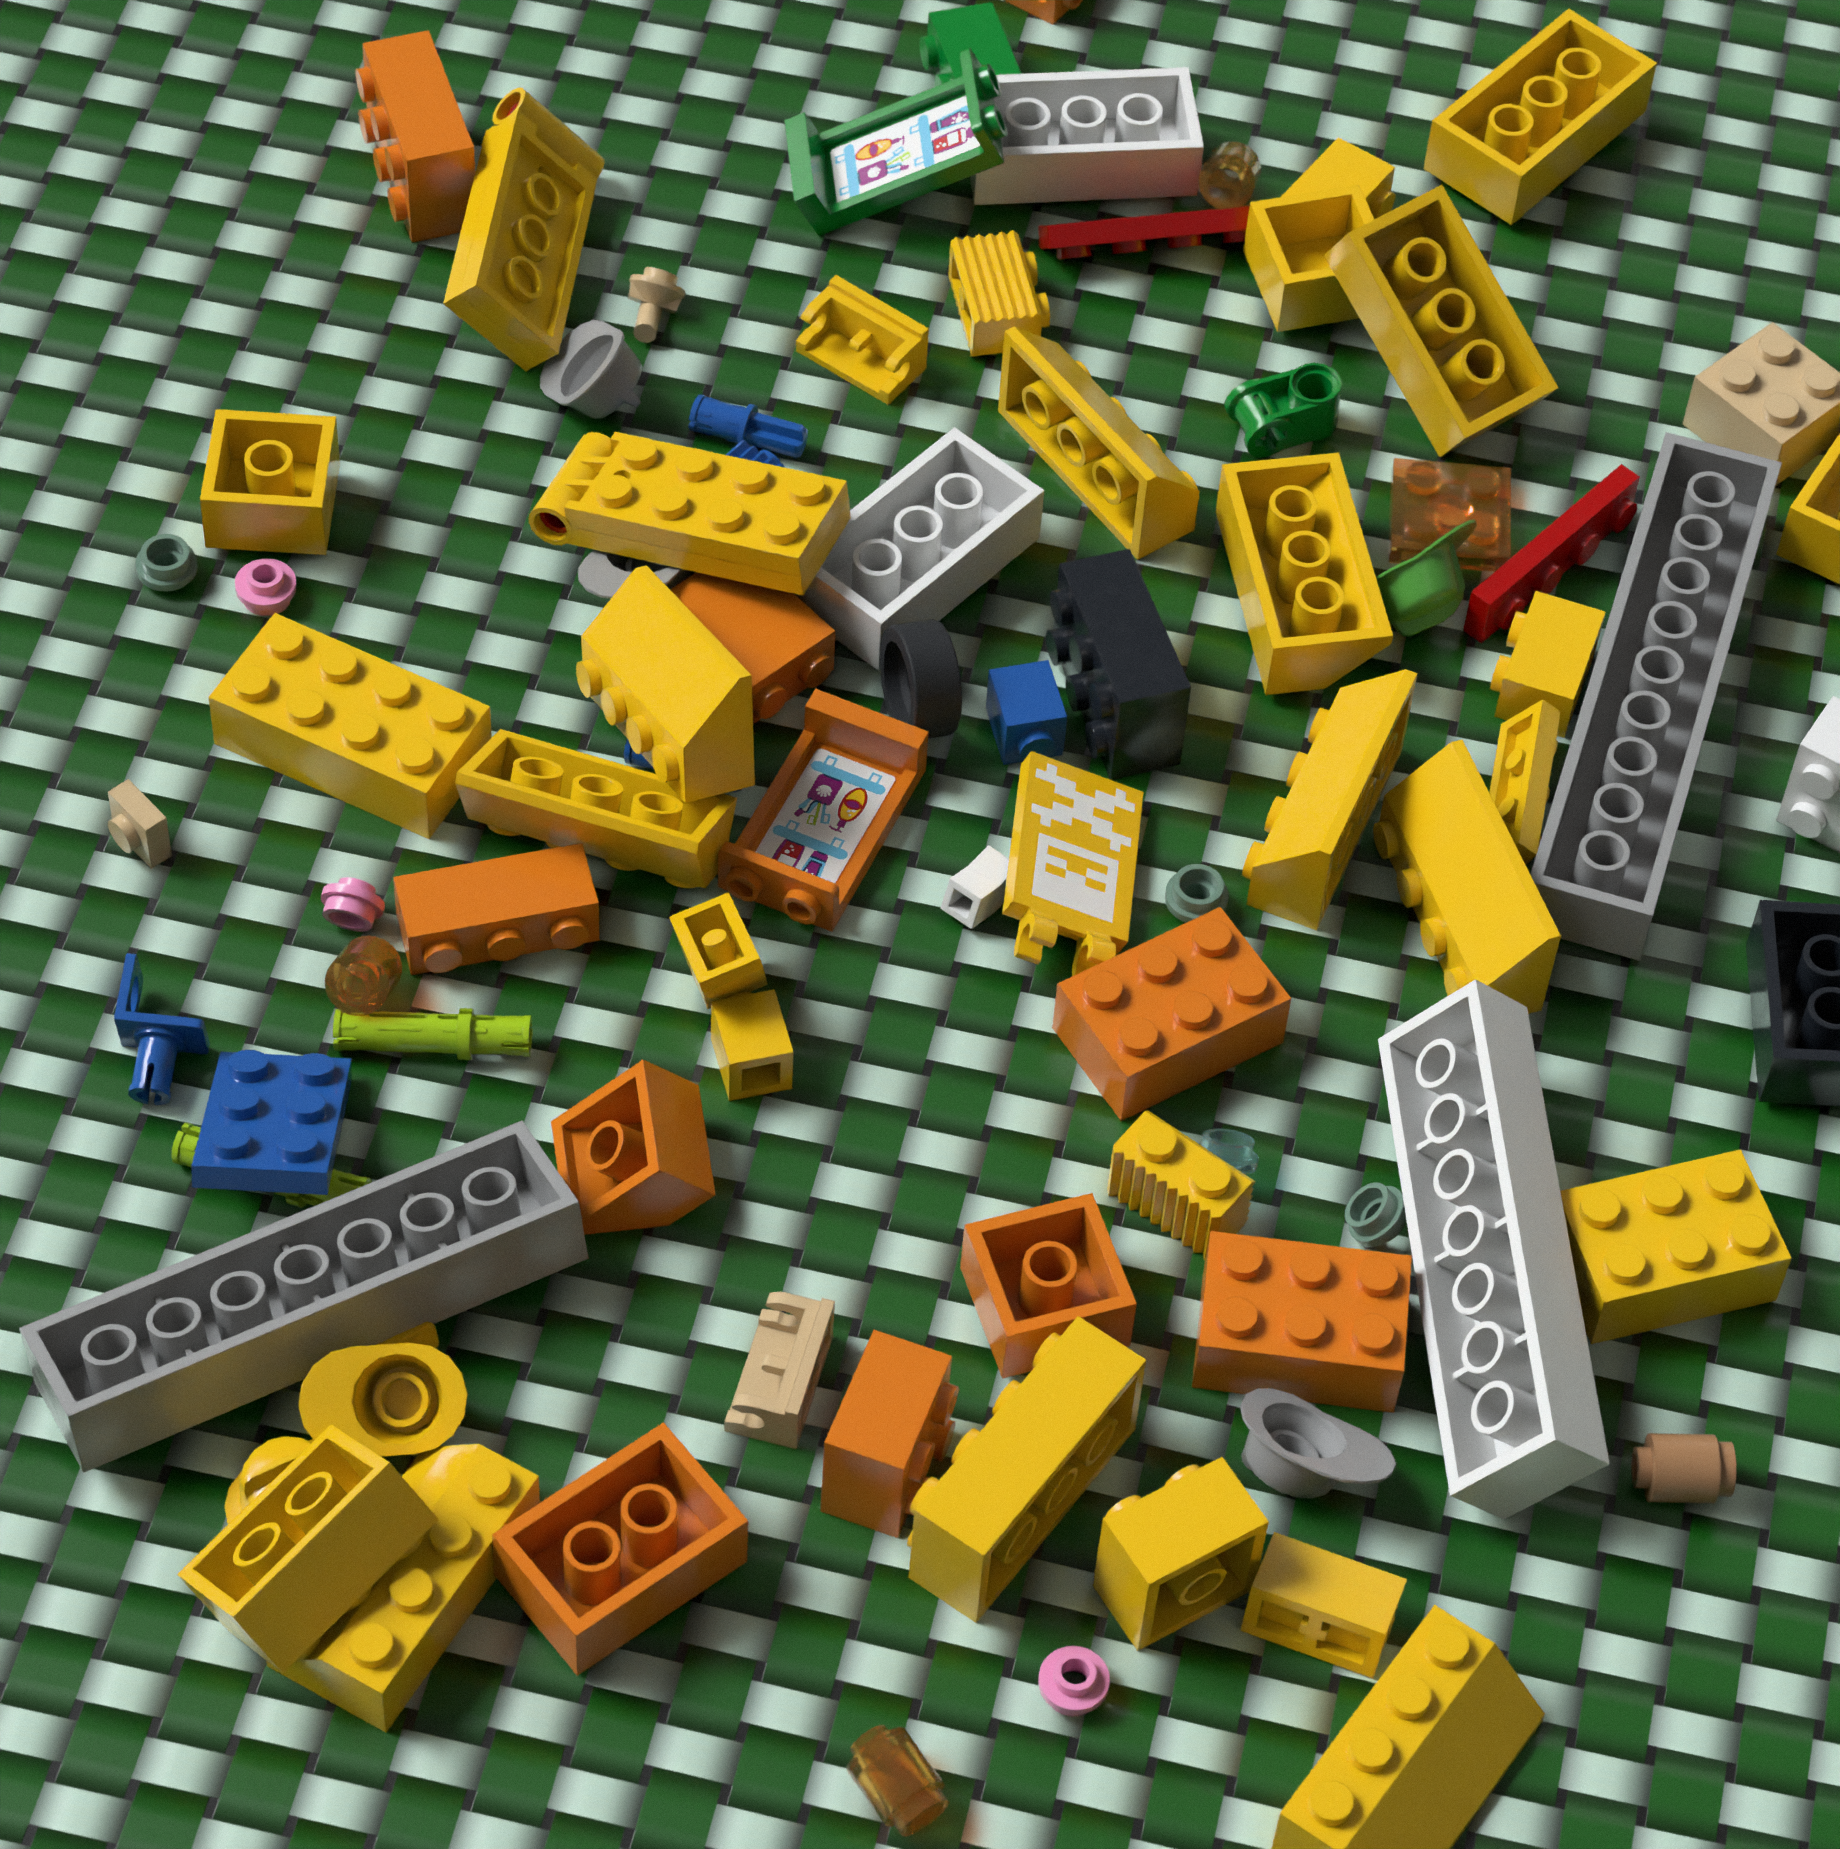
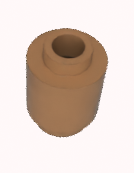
(1684, 1468)

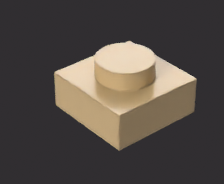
(138, 824)

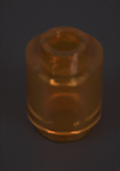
(1222, 189)
(363, 975)
(897, 1779)

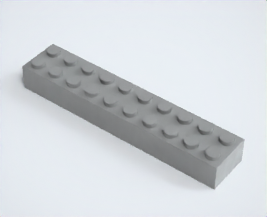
(1652, 694)

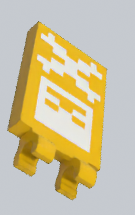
(1071, 861)

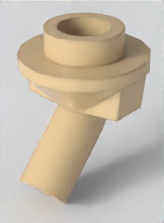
(656, 293)

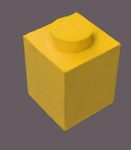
(751, 1044)

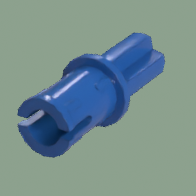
(745, 423)

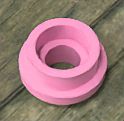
(265, 586)
(351, 904)
(1068, 1697)

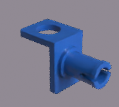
(155, 1036)

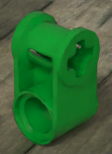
(1290, 408)

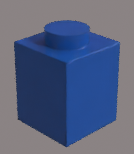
(1025, 711)

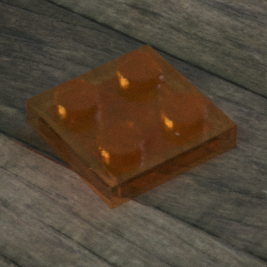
(1439, 496)

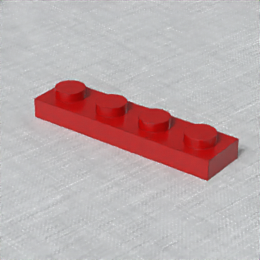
(1130, 233)
(1551, 553)

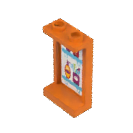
(826, 812)

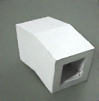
(977, 889)

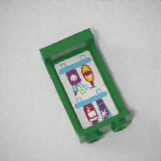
(897, 149)

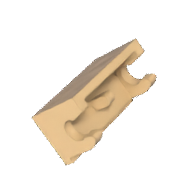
(782, 1369)

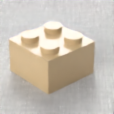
(1768, 401)

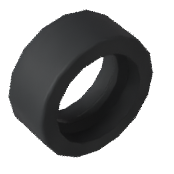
(921, 676)

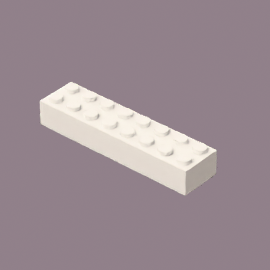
(1491, 1253)

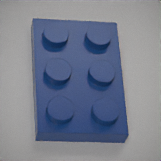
(272, 1123)

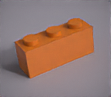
(496, 909)

